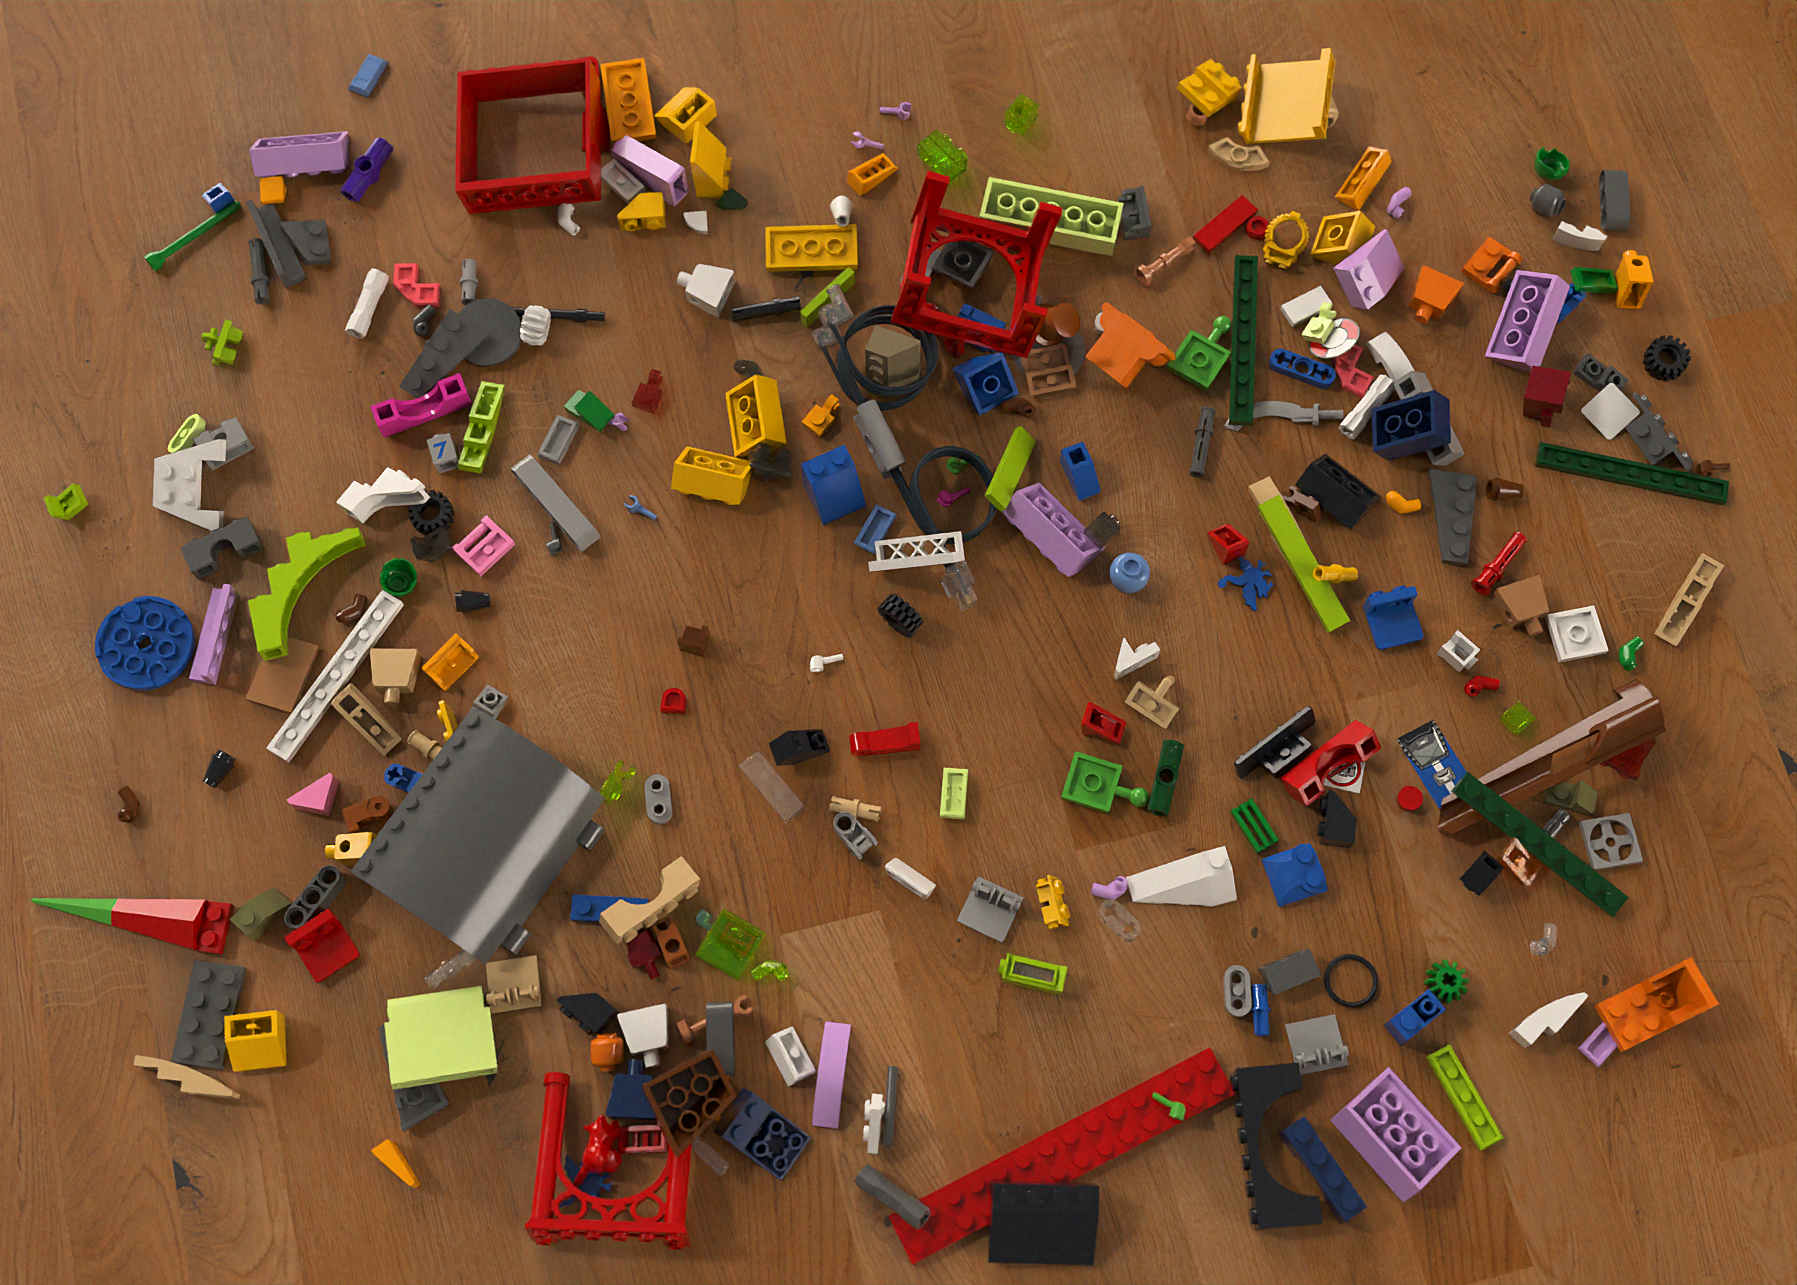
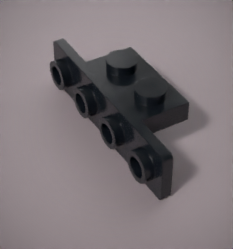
(1280, 749)

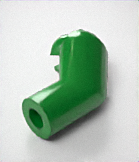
(1627, 653)

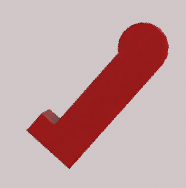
(885, 740)

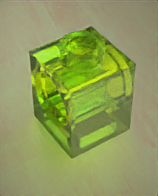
(1024, 107)

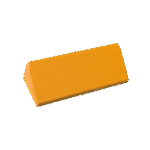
(1364, 177)

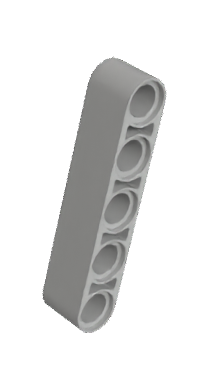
(555, 503)

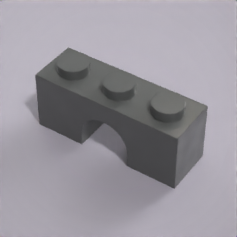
(203, 552)

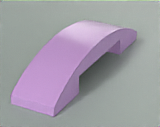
(831, 1075)

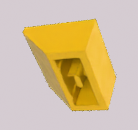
(683, 110)
(256, 1040)

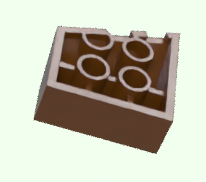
(688, 1099)

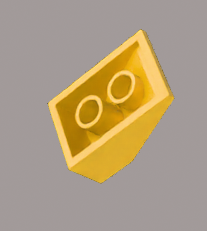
(709, 163)

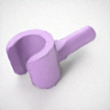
(902, 114)
(865, 142)
(618, 421)

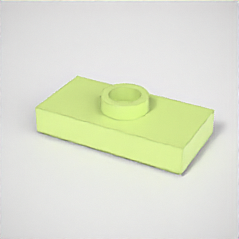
(954, 793)

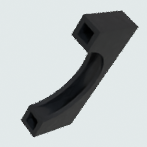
(1271, 1202)

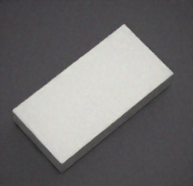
(1304, 306)

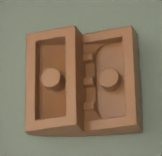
(1048, 370)

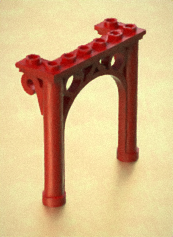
(545, 1229)

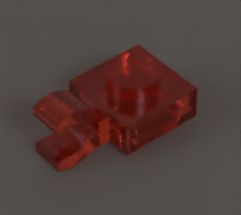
(649, 396)

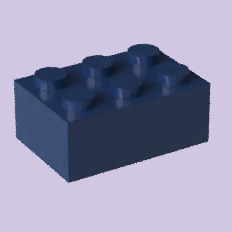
(1411, 425)

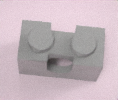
(236, 441)

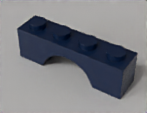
(1330, 1178)

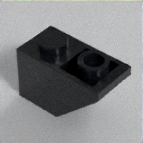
(798, 746)
(1337, 822)
(590, 1009)

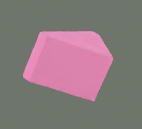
(316, 797)

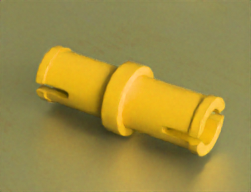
(1335, 573)

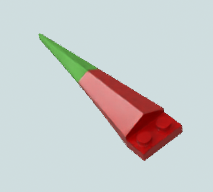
(182, 922)

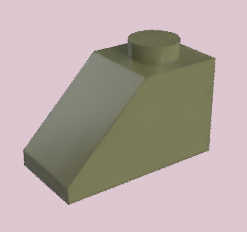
(261, 913)

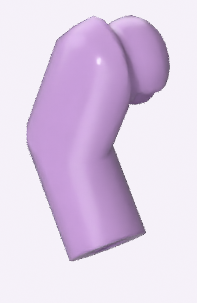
(1396, 200)
(1112, 890)

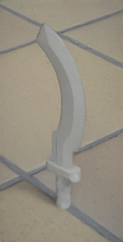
(1291, 411)

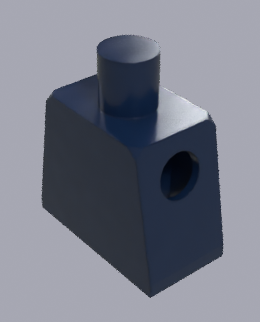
(626, 1096)

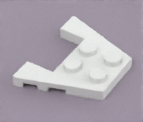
(179, 483)

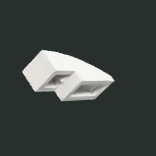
(1547, 1019)

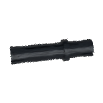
(766, 308)

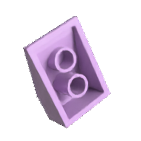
(1370, 271)

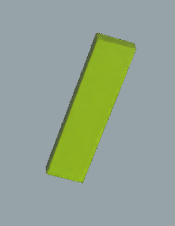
(1010, 468)
(1464, 1097)

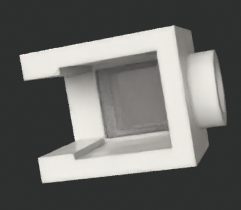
(1459, 652)

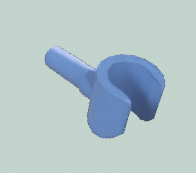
(638, 508)

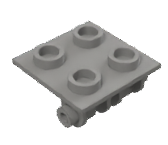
(990, 909)
(1317, 1044)

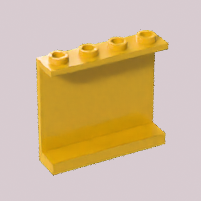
(1287, 100)

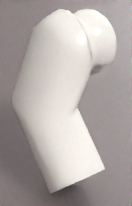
(564, 219)

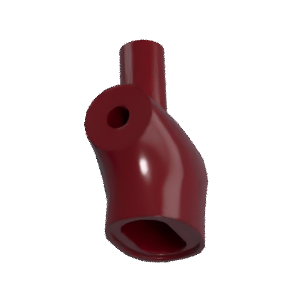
(643, 952)

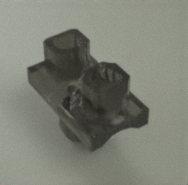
(770, 466)

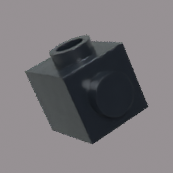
(1481, 873)

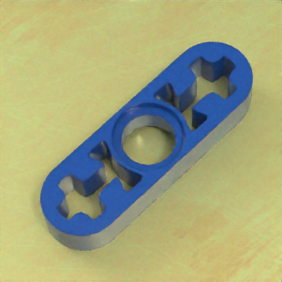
(1306, 377)

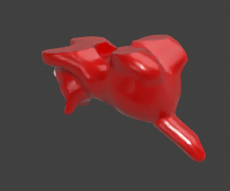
(599, 1153)

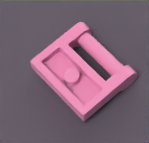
(488, 550)

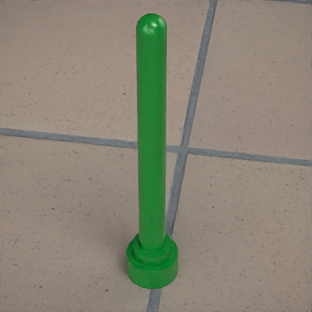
(157, 258)

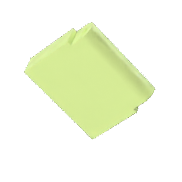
(439, 1037)

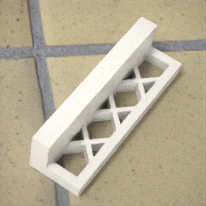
(914, 560)

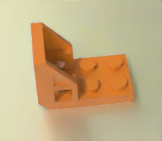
(1656, 1004)

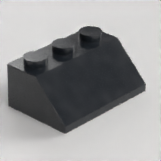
(1337, 491)

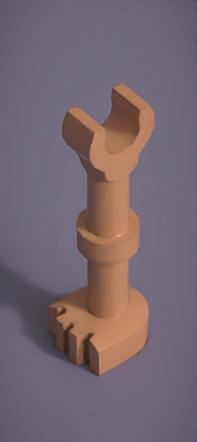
(1144, 273)
(687, 1032)

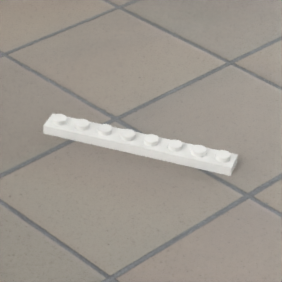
(335, 676)

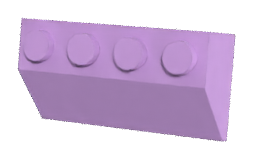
(300, 154)
(1527, 320)
(1051, 529)

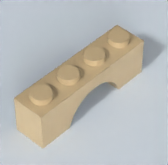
(625, 919)

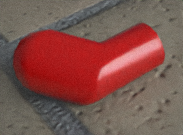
(1479, 683)

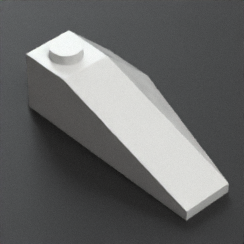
(1193, 880)

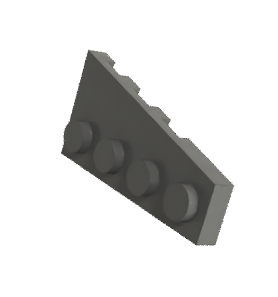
(443, 352)

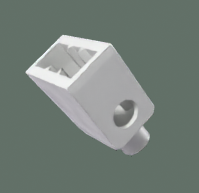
(708, 287)
(646, 1032)

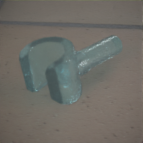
(703, 919)

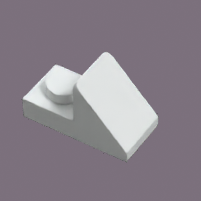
(1130, 661)

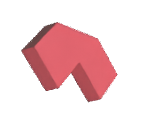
(418, 294)
(1351, 378)

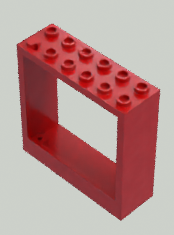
(525, 82)

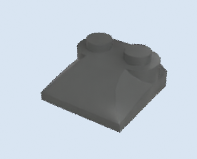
(963, 262)

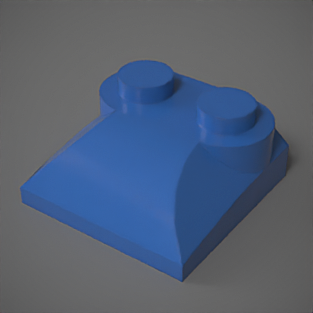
(1295, 874)

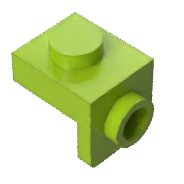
(67, 503)

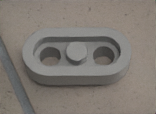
(658, 798)
(1237, 992)

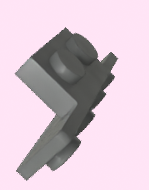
(1653, 438)

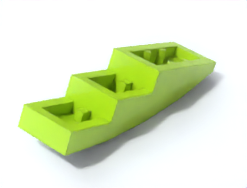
(481, 428)

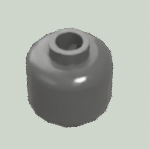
(1548, 200)

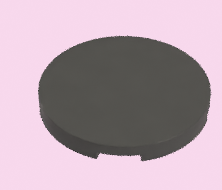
(503, 326)

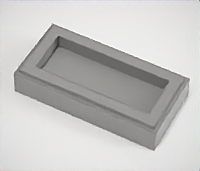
(558, 440)

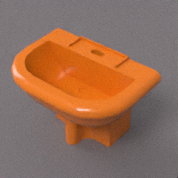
(1126, 347)

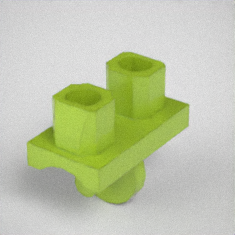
(227, 334)

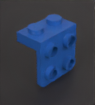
(1393, 617)

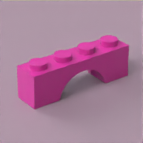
(397, 415)

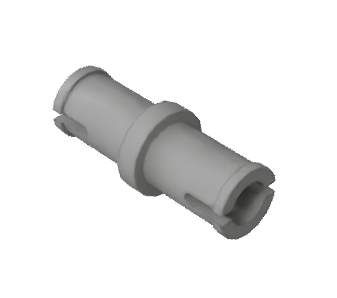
(468, 281)

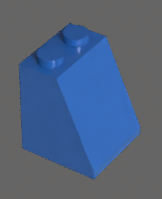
(833, 485)

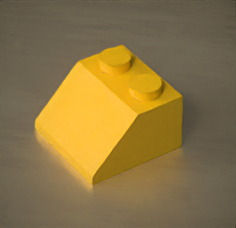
(1341, 236)

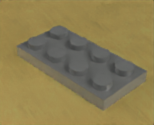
(210, 996)

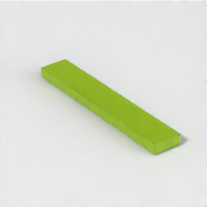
(1302, 563)

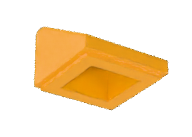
(272, 190)

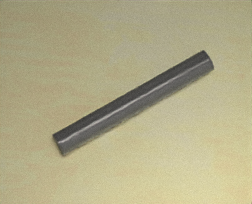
(890, 1103)

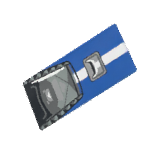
(1432, 760)

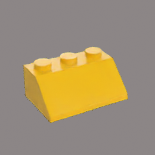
(755, 415)
(711, 475)

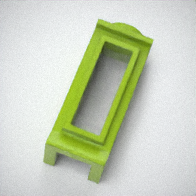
(1033, 974)

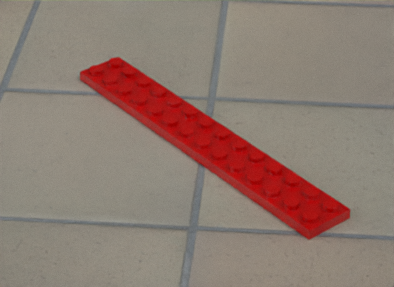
(1067, 1150)

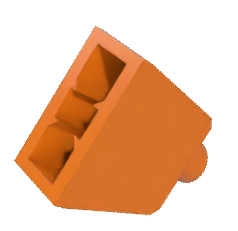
(1433, 294)

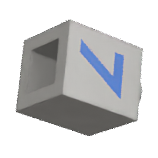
(443, 452)

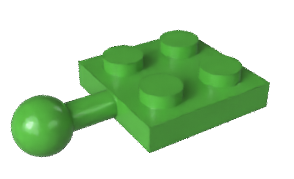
(1201, 358)
(1094, 784)

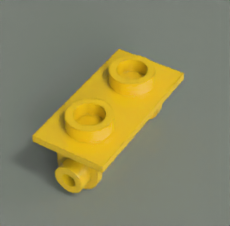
(1057, 911)

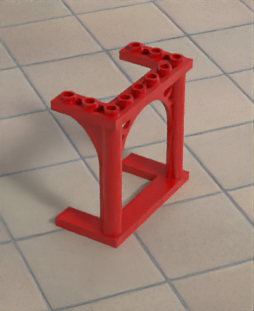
(1031, 244)

